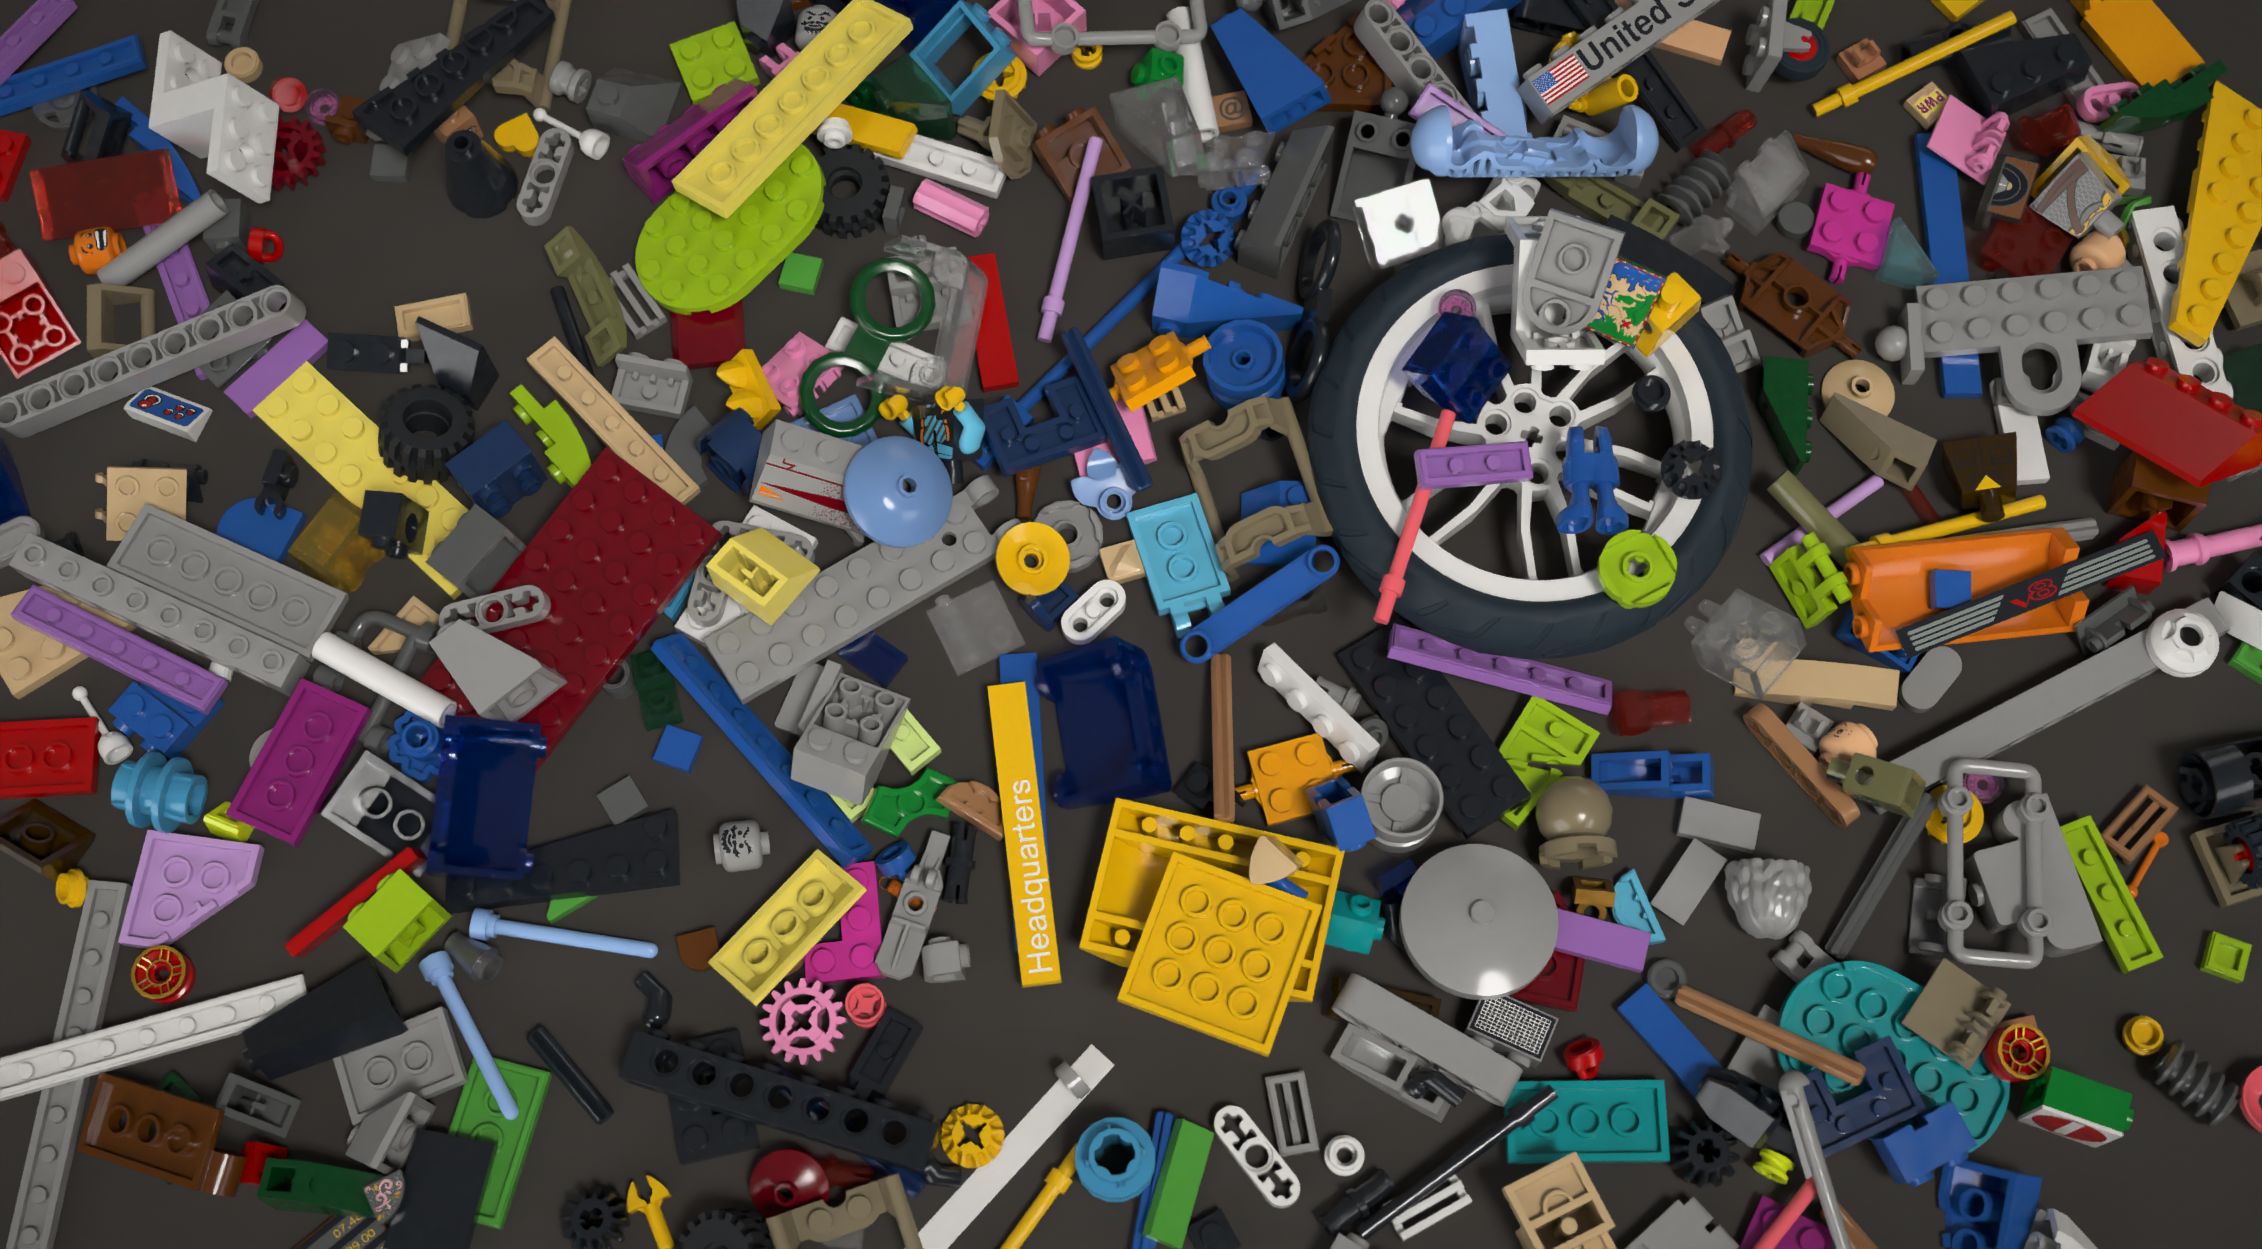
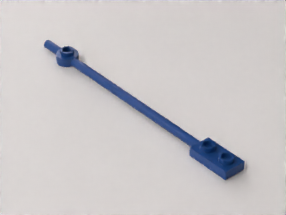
(1233, 213)

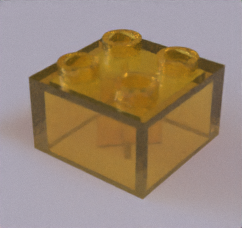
(333, 549)

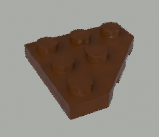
(1348, 72)

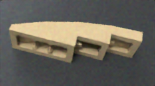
(1833, 685)

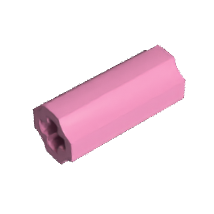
(951, 207)

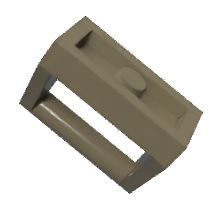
(101, 314)

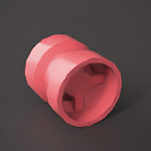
(862, 1000)

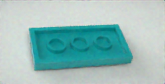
(1596, 1119)

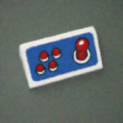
(168, 412)

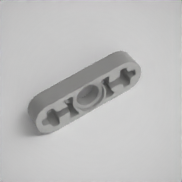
(550, 191)
(519, 596)

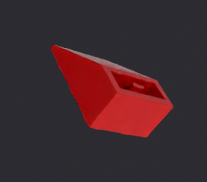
(30, 317)

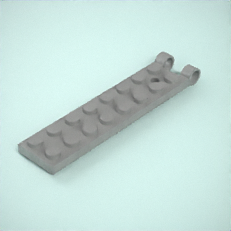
(855, 598)

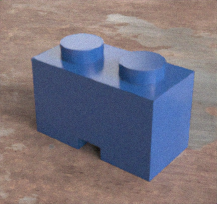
(1341, 814)
(1934, 1140)

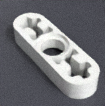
(1283, 1174)

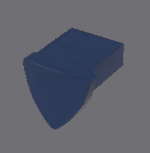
(1049, 608)

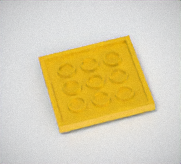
(1220, 954)

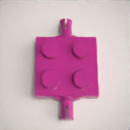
(1850, 227)

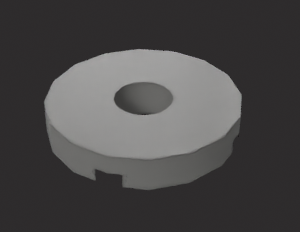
(1084, 522)

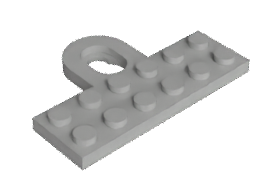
(2032, 314)

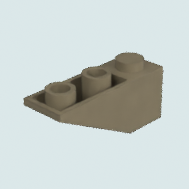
(1880, 442)

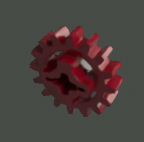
(305, 152)

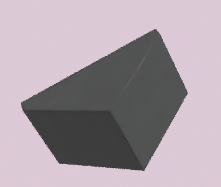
(257, 1105)

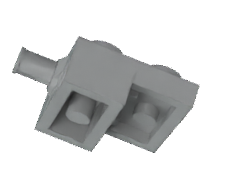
(907, 298)

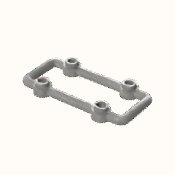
(1066, 37)
(1956, 914)

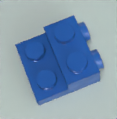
(159, 719)

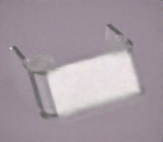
(957, 329)

